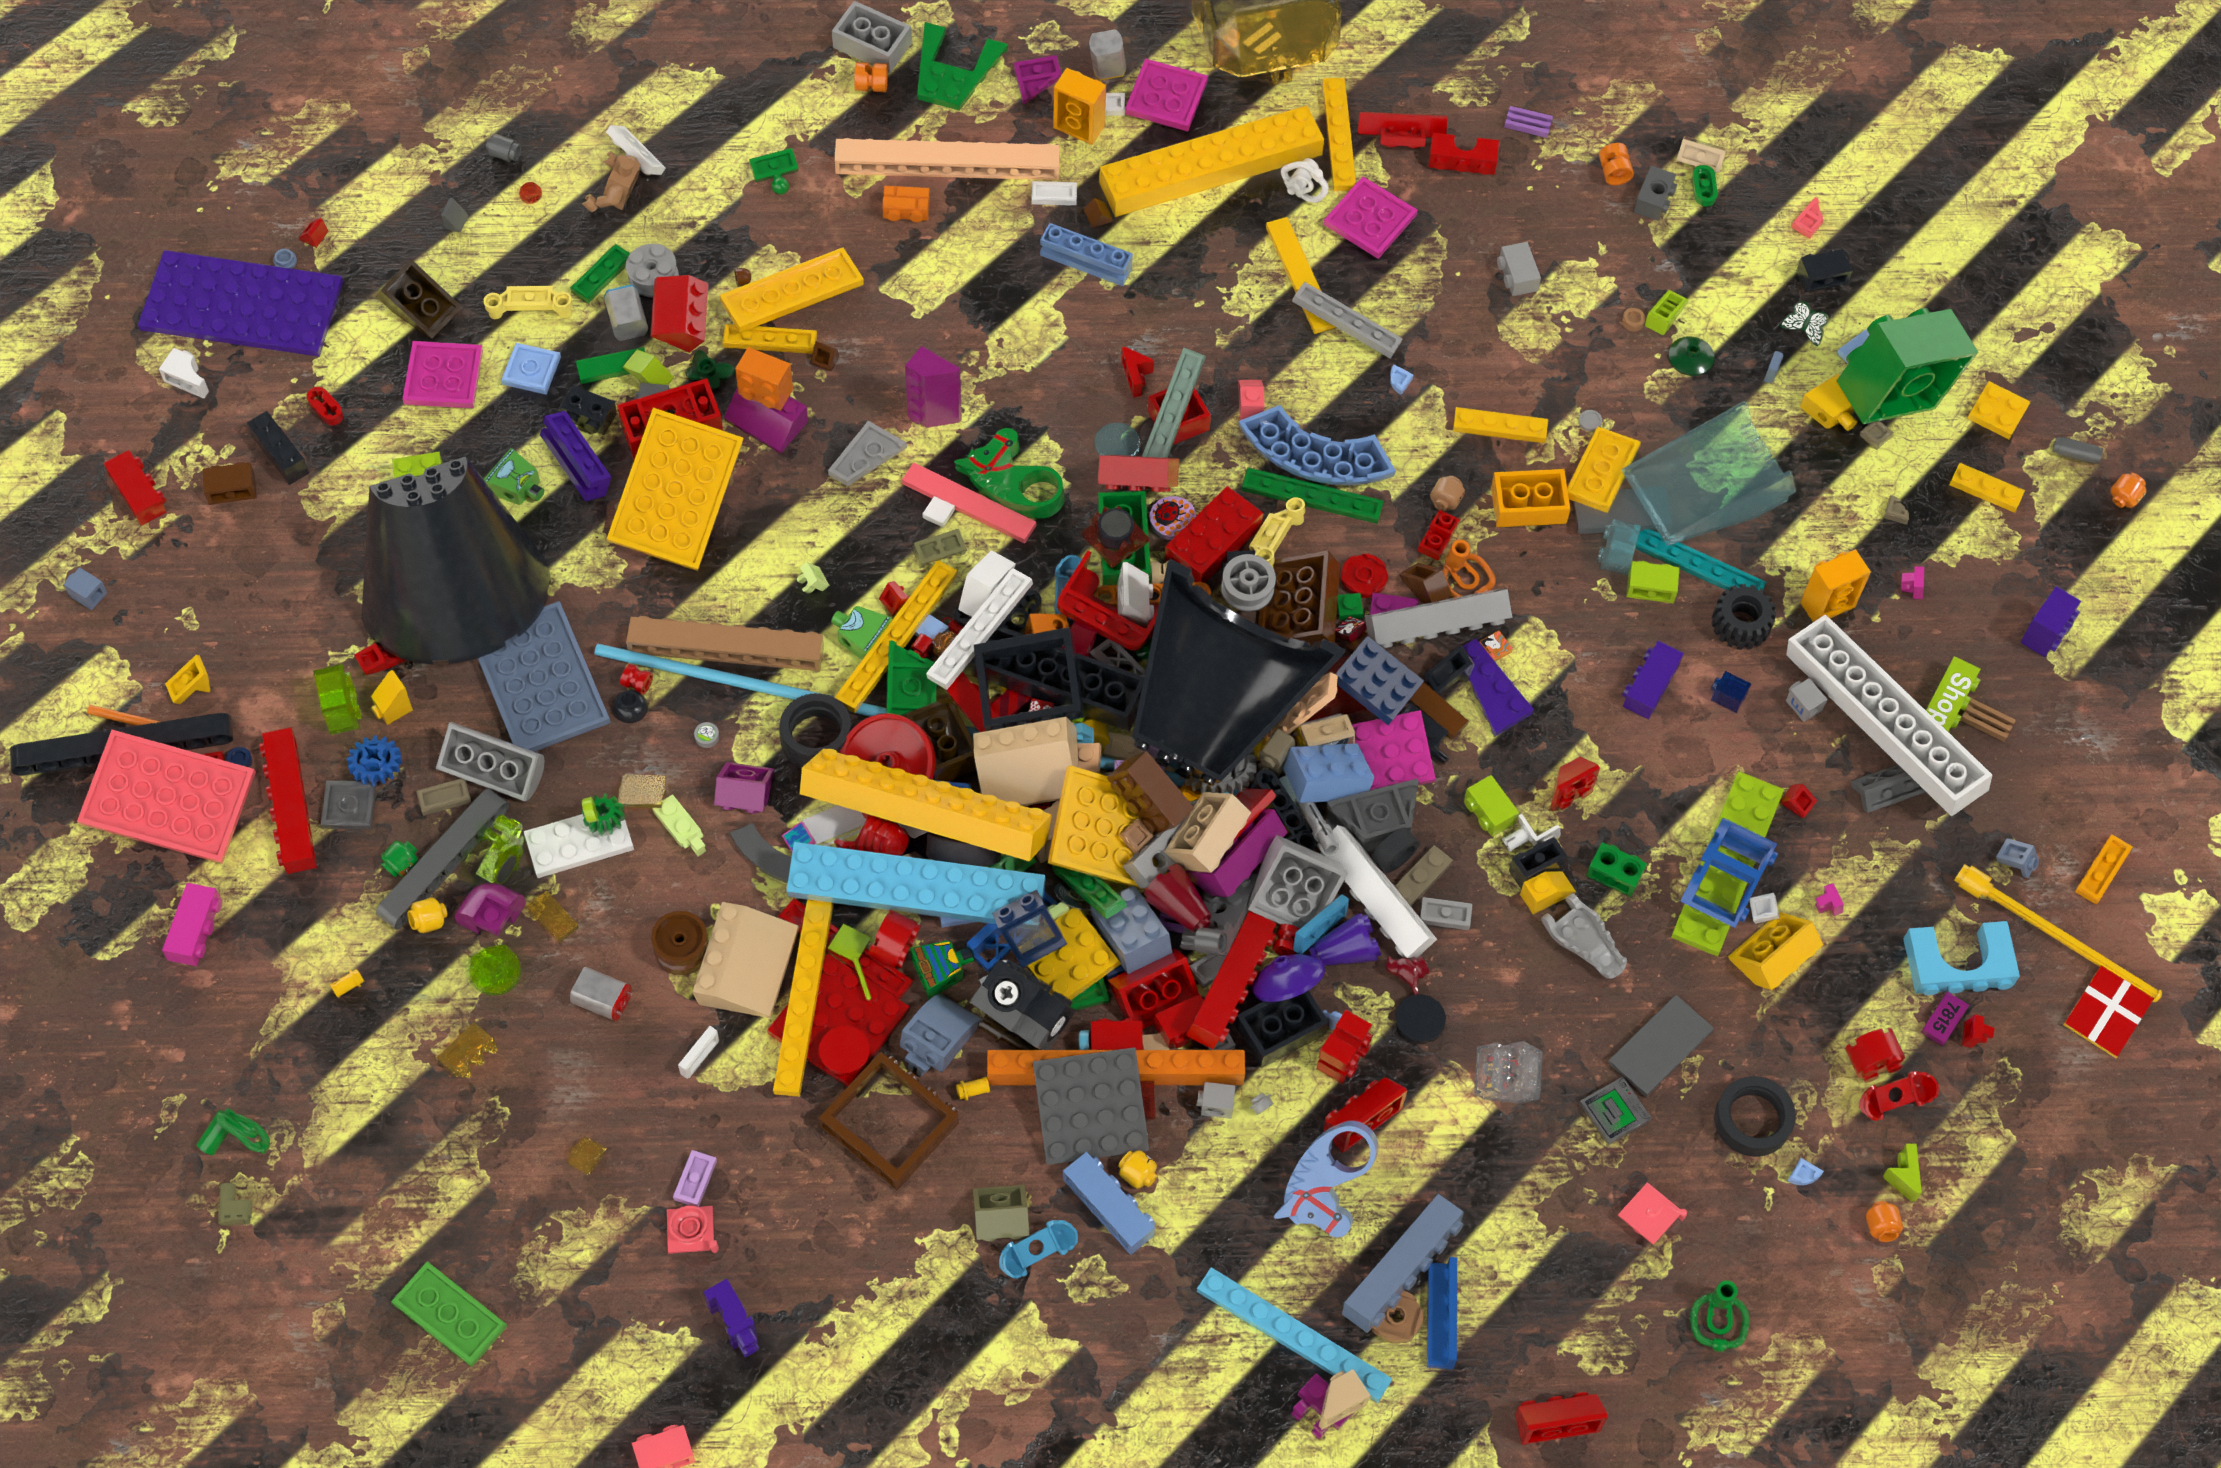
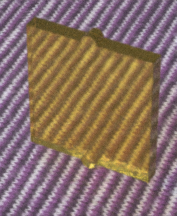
(642, 791)

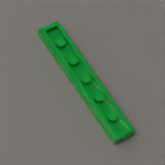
(1313, 495)

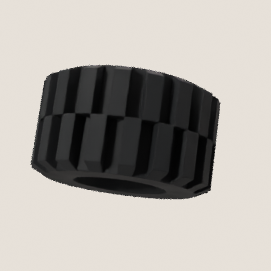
(1751, 602)

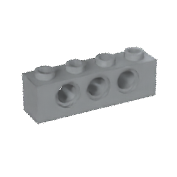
(1141, 866)

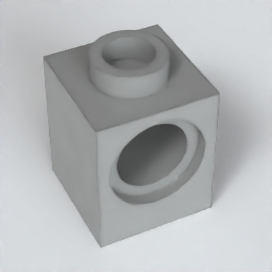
(1216, 1100)

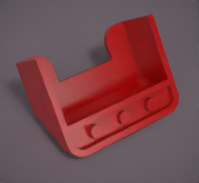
(1080, 605)

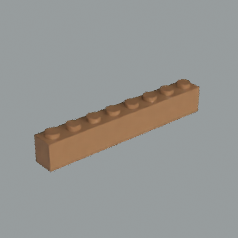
(725, 643)

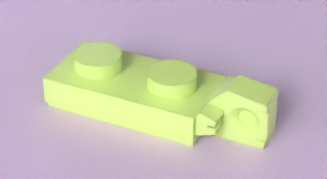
(680, 825)

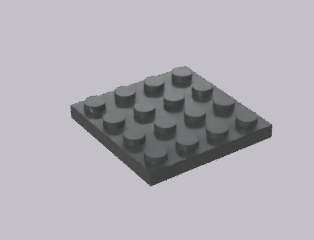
(1091, 1105)

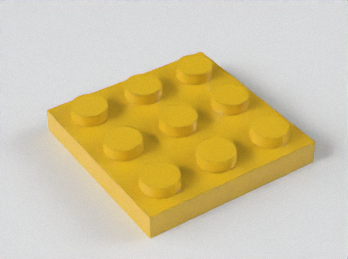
(1080, 961)

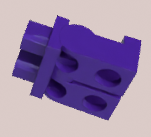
(739, 1328)

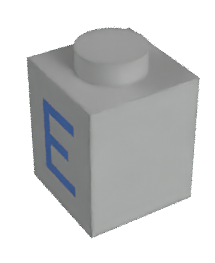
(1806, 699)

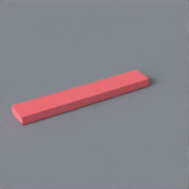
(969, 503)

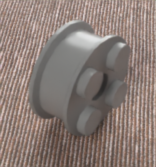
(648, 263)
(1248, 582)

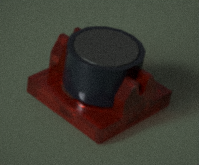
(1115, 531)

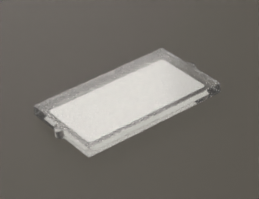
(832, 823)

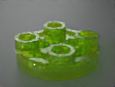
(495, 970)

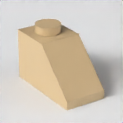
(1343, 1397)

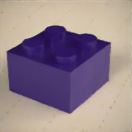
(2052, 622)

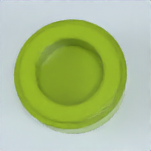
(589, 810)

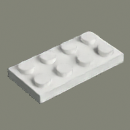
(571, 844)

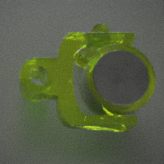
(505, 851)

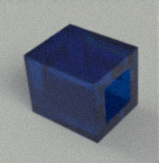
(1730, 691)

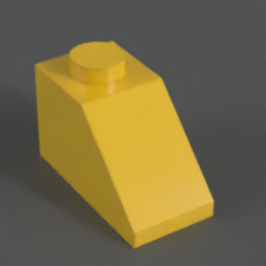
(391, 699)
(1545, 890)

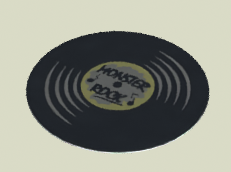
(1070, 897)

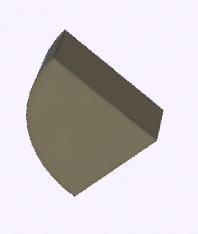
(1896, 511)

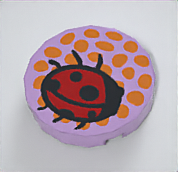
(1171, 516)

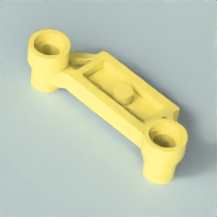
(528, 298)
(1275, 529)

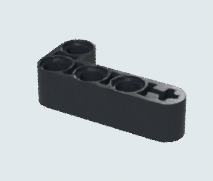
(1287, 811)

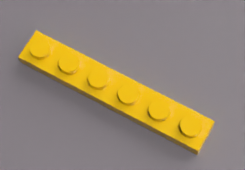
(1339, 134)

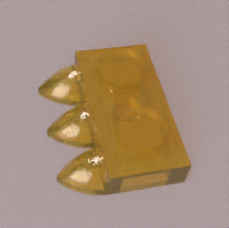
(467, 1050)

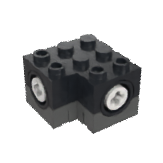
(1024, 1004)

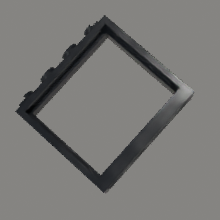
(1023, 645)

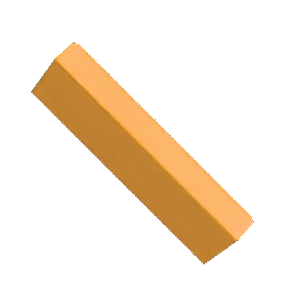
(2103, 869)

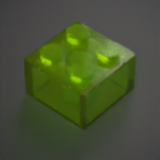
(337, 699)

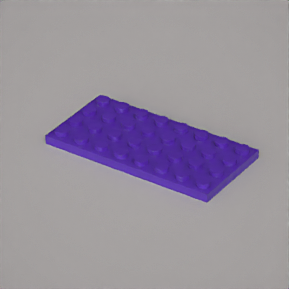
(241, 303)

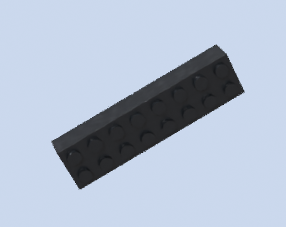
(1107, 691)

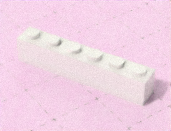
(1380, 896)

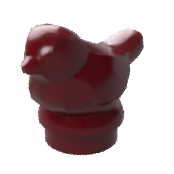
(1408, 970)

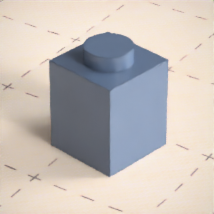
(85, 588)

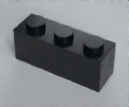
(278, 447)

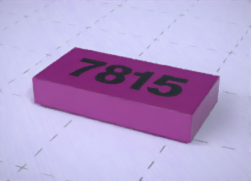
(1944, 1018)

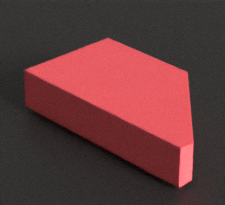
(1809, 220)

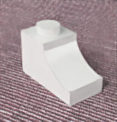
(180, 371)

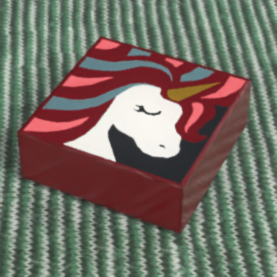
(1350, 629)

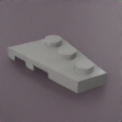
(865, 453)

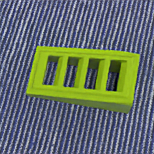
(1664, 313)

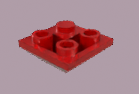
(1574, 781)

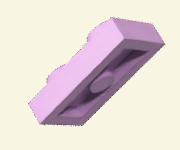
(695, 1178)

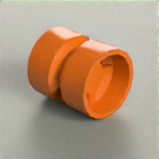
(871, 77)
(1616, 164)

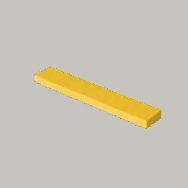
(1295, 265)

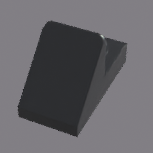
(1450, 669)

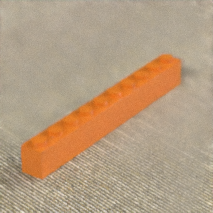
(1160, 1066)

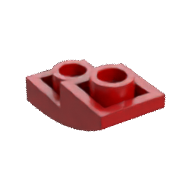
(1438, 535)

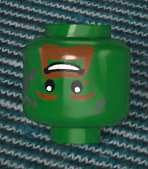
(399, 858)

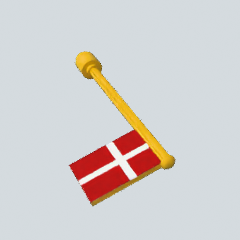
(2113, 998)

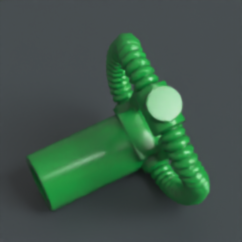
(230, 1122)
(1721, 1297)

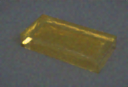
(552, 916)

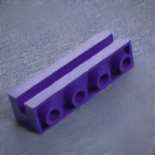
(575, 456)

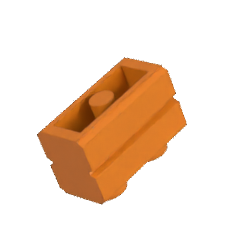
(906, 203)

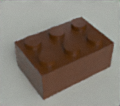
(1150, 793)

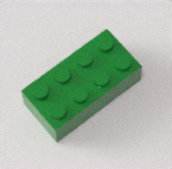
(1135, 504)

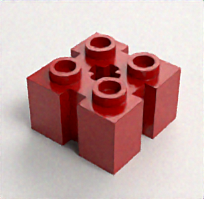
(1345, 1047)

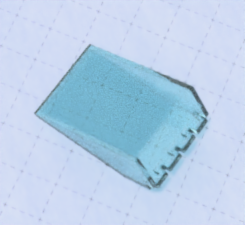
(1709, 478)

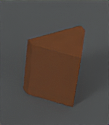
(1097, 213)
(824, 356)

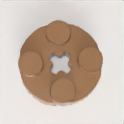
(1403, 1330)

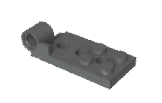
(1227, 923)

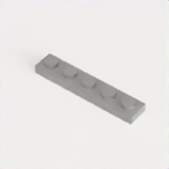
(1347, 320)

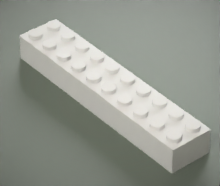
(1889, 715)

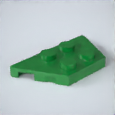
(907, 681)

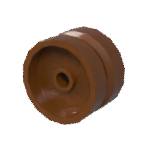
(679, 942)

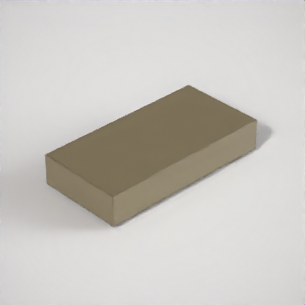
(443, 796)

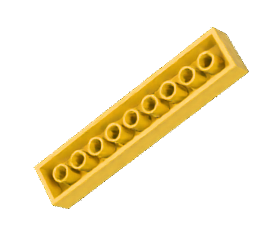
(1210, 161)
(926, 804)

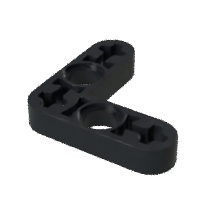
(1018, 610)

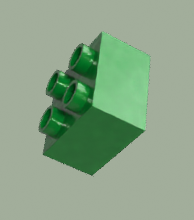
(1906, 364)

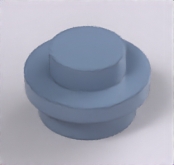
(285, 259)

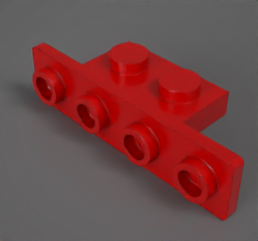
(1401, 129)

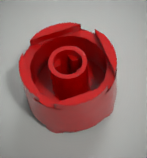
(894, 939)
(1875, 1054)

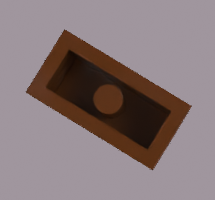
(229, 483)

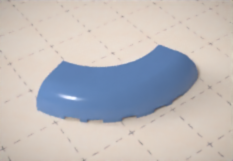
(1313, 455)

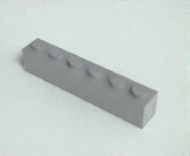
(1438, 617)

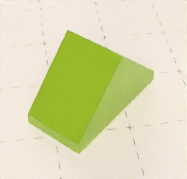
(648, 369)

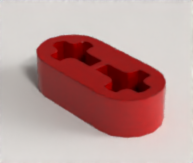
(328, 403)

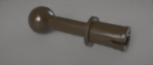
(999, 1032)

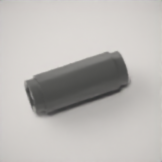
(2077, 450)

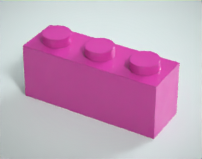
(192, 924)

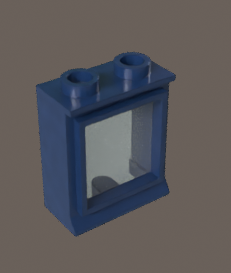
(1029, 928)

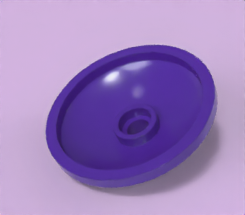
(1287, 977)

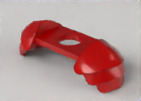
(1916, 1088)

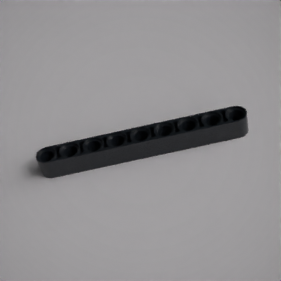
(88, 748)

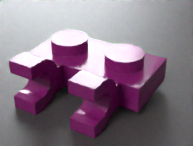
(1313, 1397)

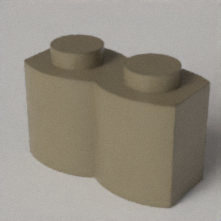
(1275, 752)

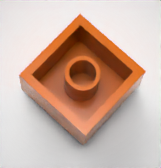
(764, 379)

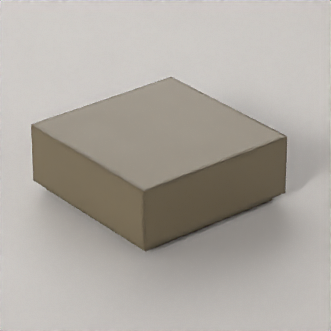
(1876, 434)

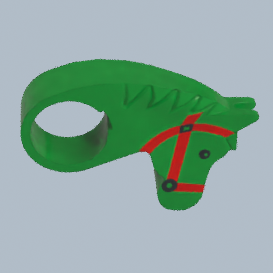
(1002, 482)

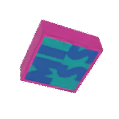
(798, 834)

